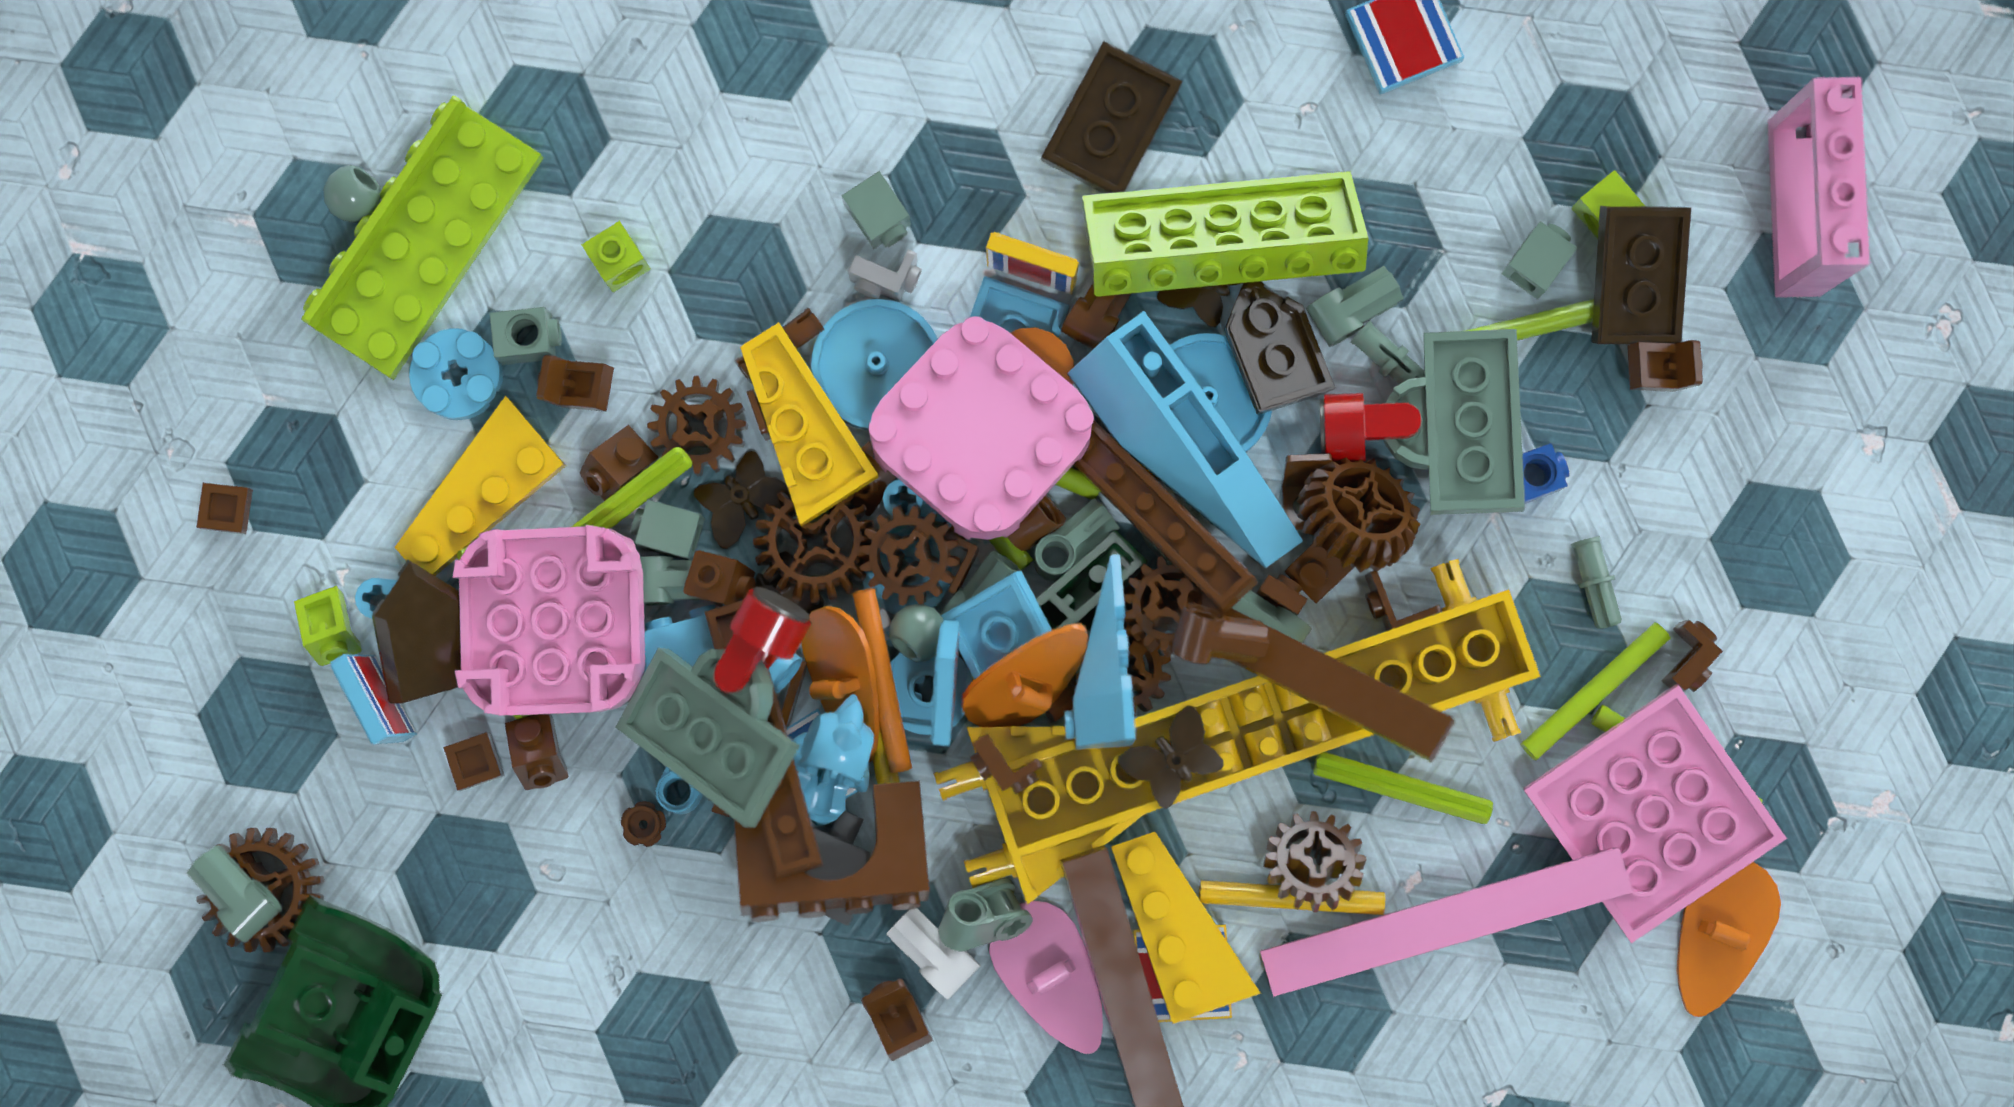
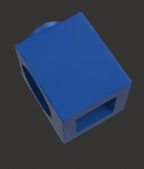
(1554, 469)

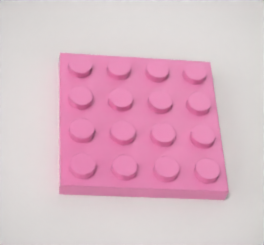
(1666, 801)

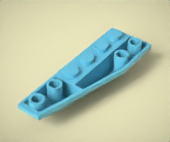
(1180, 437)

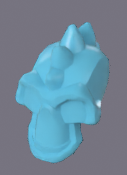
(834, 759)

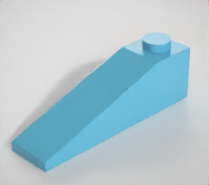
(1103, 694)

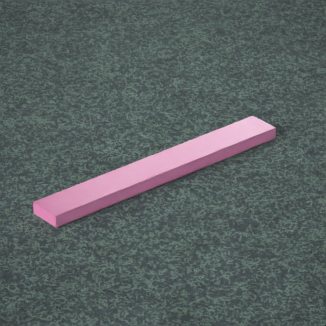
(1446, 921)

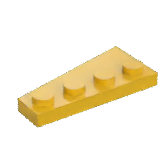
(809, 436)
(484, 486)
(1183, 942)

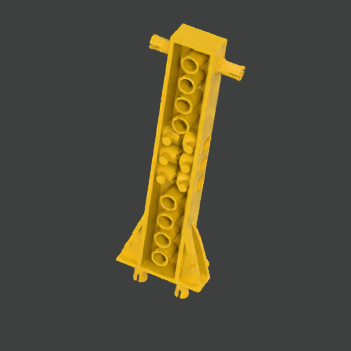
(1254, 726)

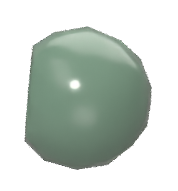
(351, 193)
(916, 632)

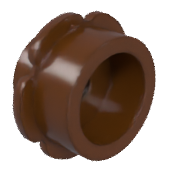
(631, 819)

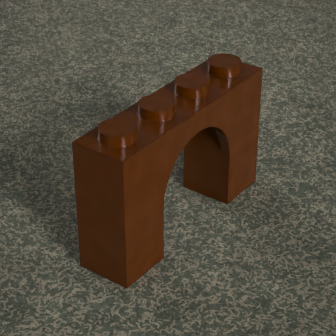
(891, 876)

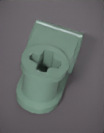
(983, 916)

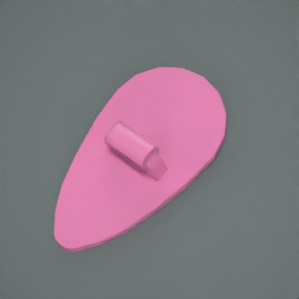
(1052, 977)

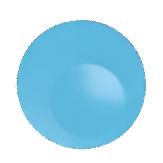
(866, 354)
(1217, 373)

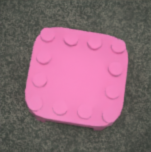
(980, 429)
(550, 620)

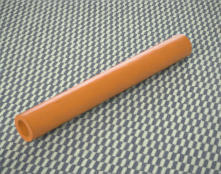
(889, 709)

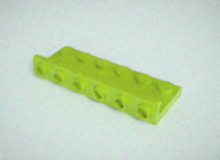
(1225, 233)
(421, 237)

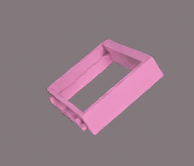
(1818, 188)

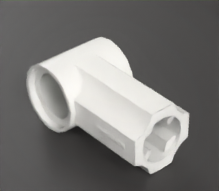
(938, 964)

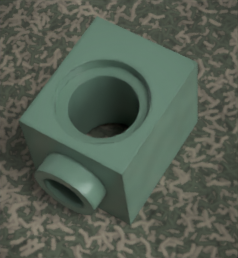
(877, 211)
(1540, 259)
(505, 330)
(667, 529)

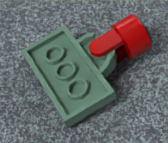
(1453, 422)
(714, 715)

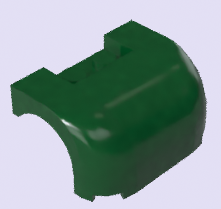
(340, 1012)

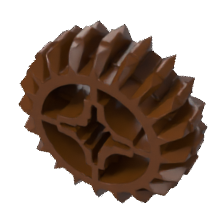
(1358, 514)
(802, 560)
(295, 873)

